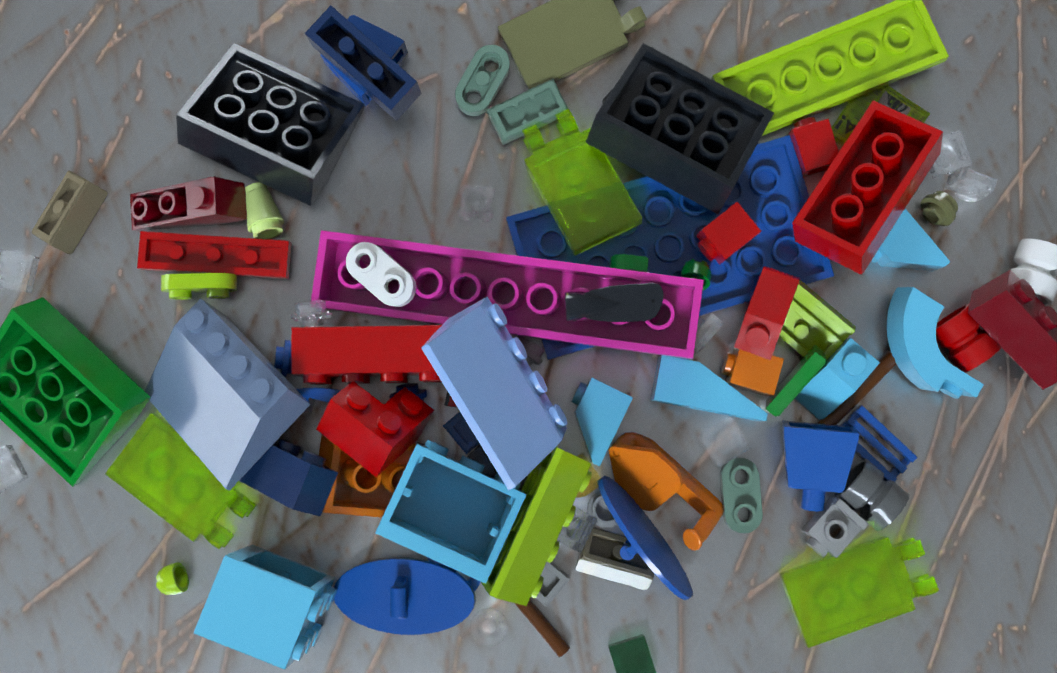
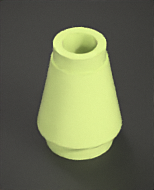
(262, 213)

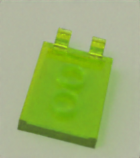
(579, 186)
(176, 483)
(855, 589)

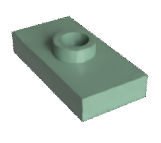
(529, 108)

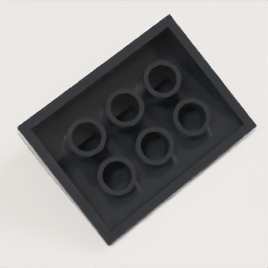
(268, 123)
(679, 128)

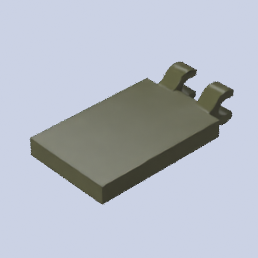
(566, 37)

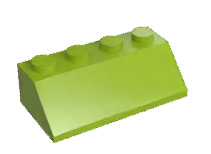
(534, 534)

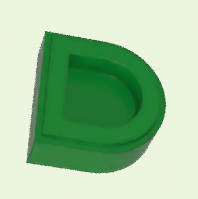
(629, 262)

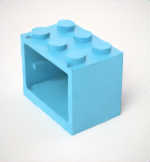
(451, 511)
(266, 606)

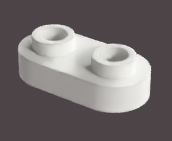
(380, 273)

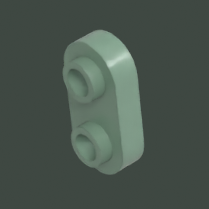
(480, 81)
(736, 496)

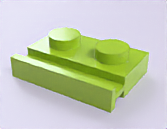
(813, 323)

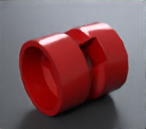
(965, 340)

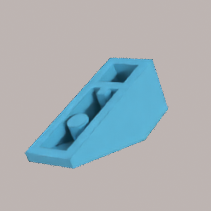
(696, 387)

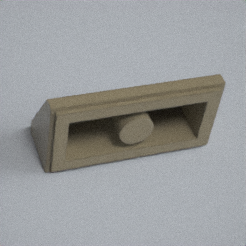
(69, 212)
(603, 559)

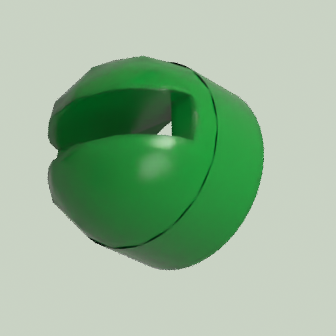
(701, 269)

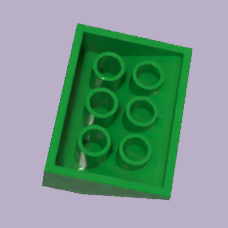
(62, 390)

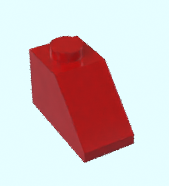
(767, 312)

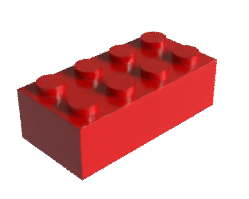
(867, 186)
(362, 353)

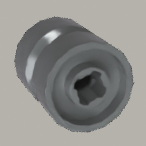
(877, 499)

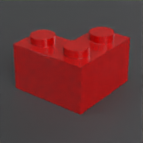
(374, 431)

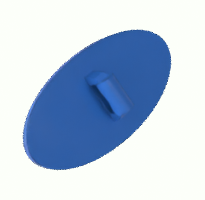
(644, 538)
(404, 596)

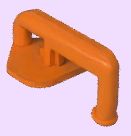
(655, 476)

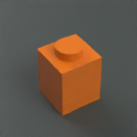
(752, 372)

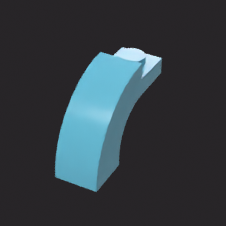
(914, 346)

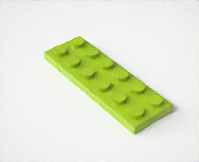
(839, 63)

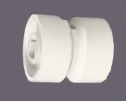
(1038, 267)

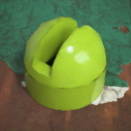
(172, 579)

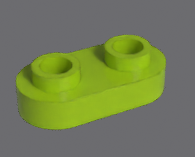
(213, 284)

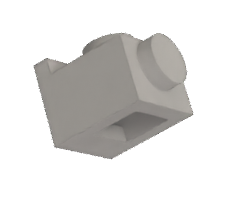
(834, 513)

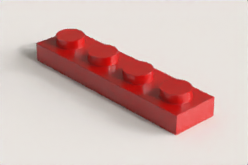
(214, 255)

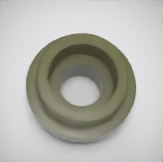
(939, 208)

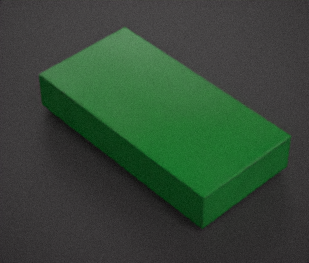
(796, 381)

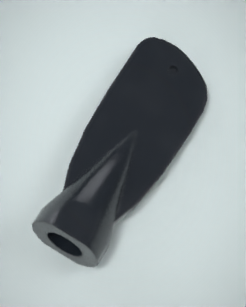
(615, 303)

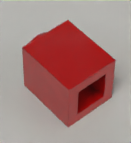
(814, 145)
(727, 234)

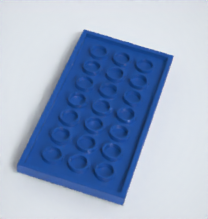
(768, 191)

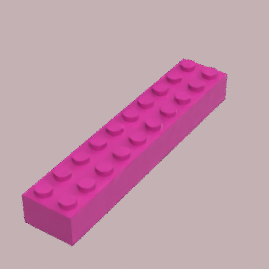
(524, 288)

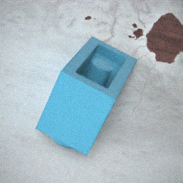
(910, 247)
(837, 379)
(599, 416)

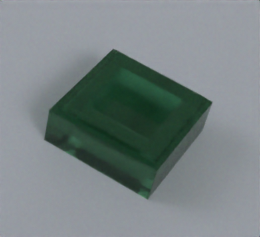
(632, 656)

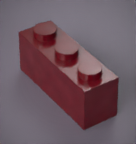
(1019, 325)

